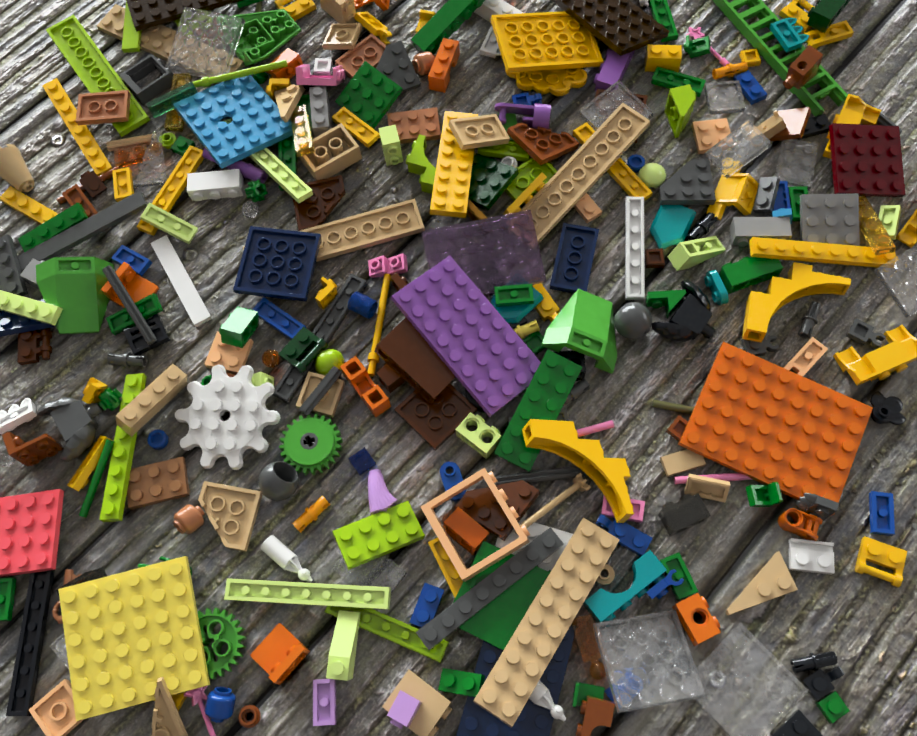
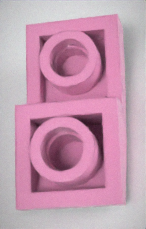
(383, 265)

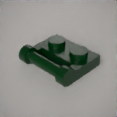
(299, 346)

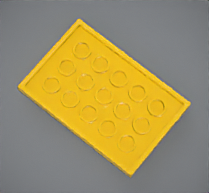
(544, 42)

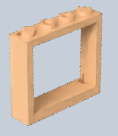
(464, 573)

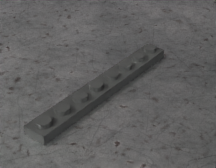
(489, 589)

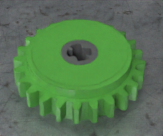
(324, 448)

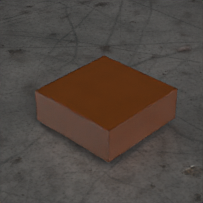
(654, 258)

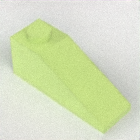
(694, 252)
(343, 646)

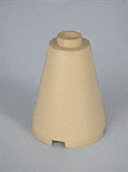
(14, 169)

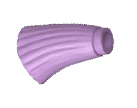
(378, 494)

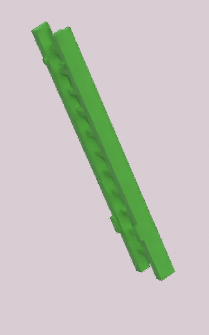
(766, 16)

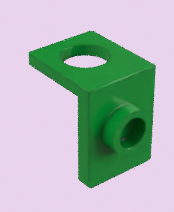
(582, 690)

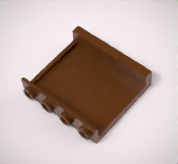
(415, 360)

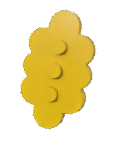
(553, 81)

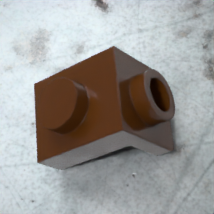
(92, 183)

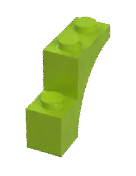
(420, 165)

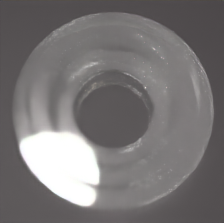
(250, 205)

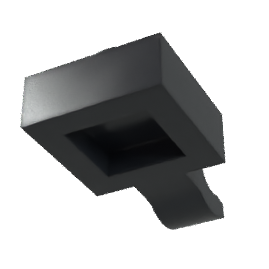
(820, 683)

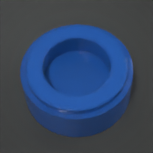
(636, 162)
(158, 439)

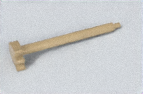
(579, 484)

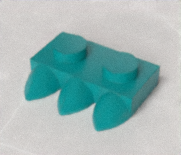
(788, 34)

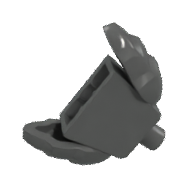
(74, 422)

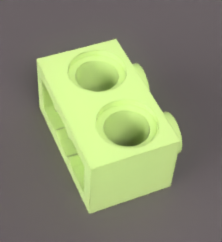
(391, 145)
(475, 438)

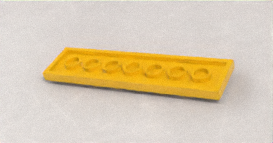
(452, 173)

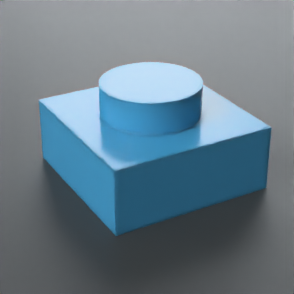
(782, 212)

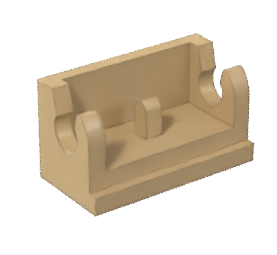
(772, 125)

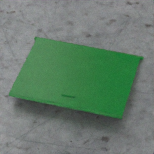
(503, 615)

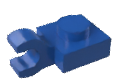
(525, 99)
(660, 590)

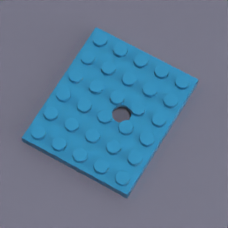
(254, 117)

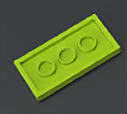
(378, 535)

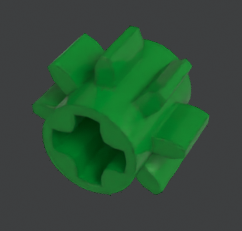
(256, 191)
(109, 399)

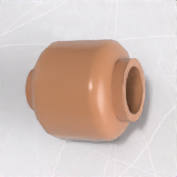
(423, 62)
(188, 519)

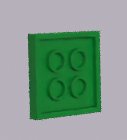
(369, 94)

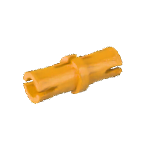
(729, 70)
(311, 514)

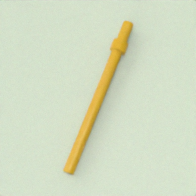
(373, 357)

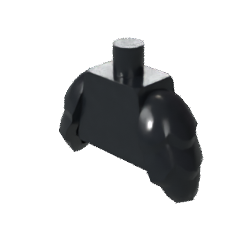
(689, 318)

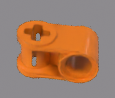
(804, 524)

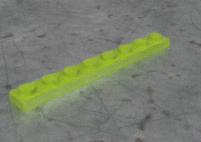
(121, 457)

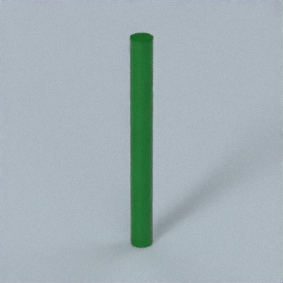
(96, 478)

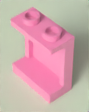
(304, 78)

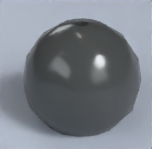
(633, 320)
(278, 481)

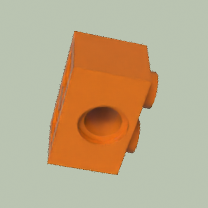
(697, 632)

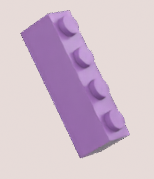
(612, 69)

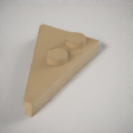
(288, 99)
(770, 583)
(165, 717)

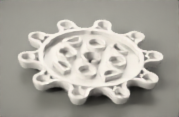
(246, 419)

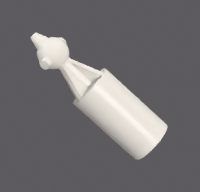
(284, 557)
(542, 697)

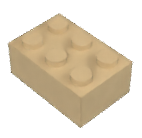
(332, 153)

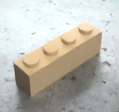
(151, 400)

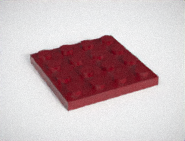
(867, 160)

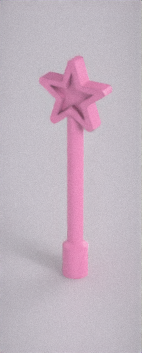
(695, 34)
(199, 696)

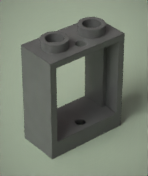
(141, 70)

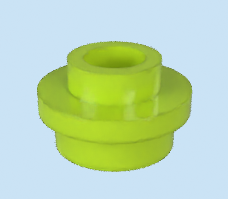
(168, 140)

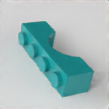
(645, 571)

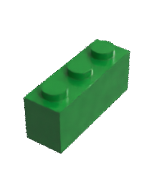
(749, 272)

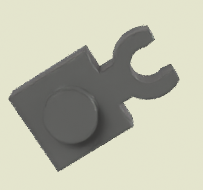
(862, 333)
(758, 348)

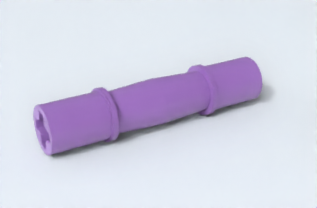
(249, 171)

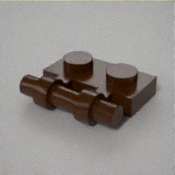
(29, 346)

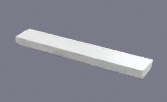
(634, 249)
(181, 281)

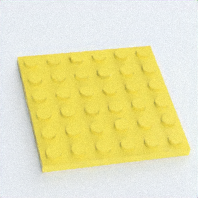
(129, 634)

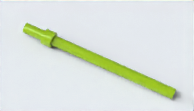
(206, 81)

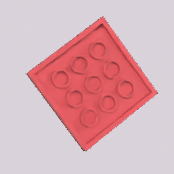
(30, 532)

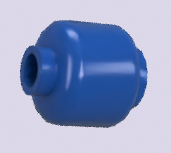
(220, 704)

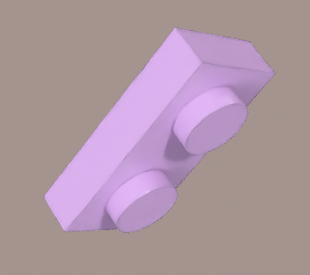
(324, 702)

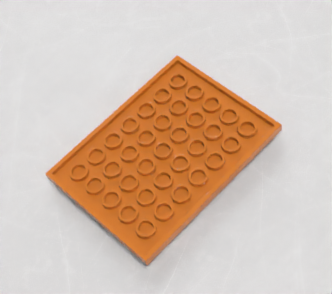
(775, 425)

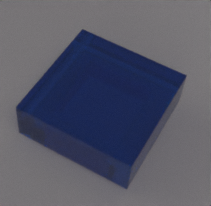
(362, 461)

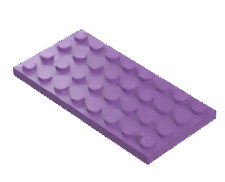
(468, 335)

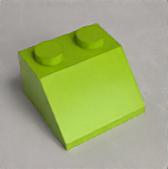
(679, 107)

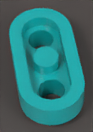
(719, 292)

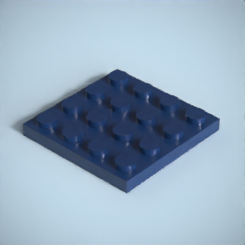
(277, 263)

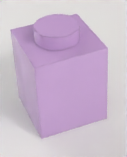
(403, 710)

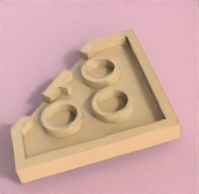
(231, 512)

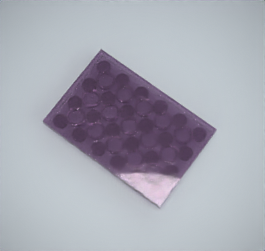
(490, 250)

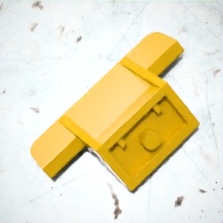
(737, 191)

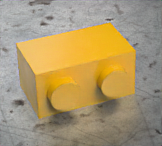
(663, 56)

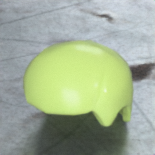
(652, 175)

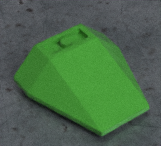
(264, 34)
(76, 288)
(585, 327)

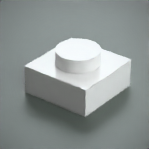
(323, 66)

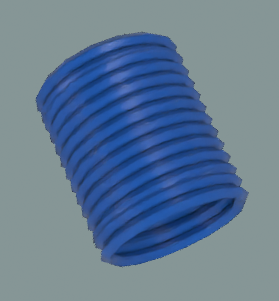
(362, 305)

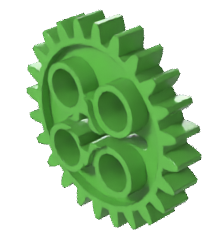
(229, 634)

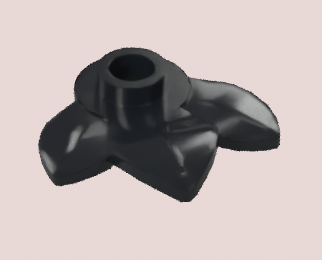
(886, 409)

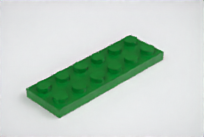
(541, 401)

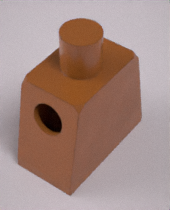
(803, 68)

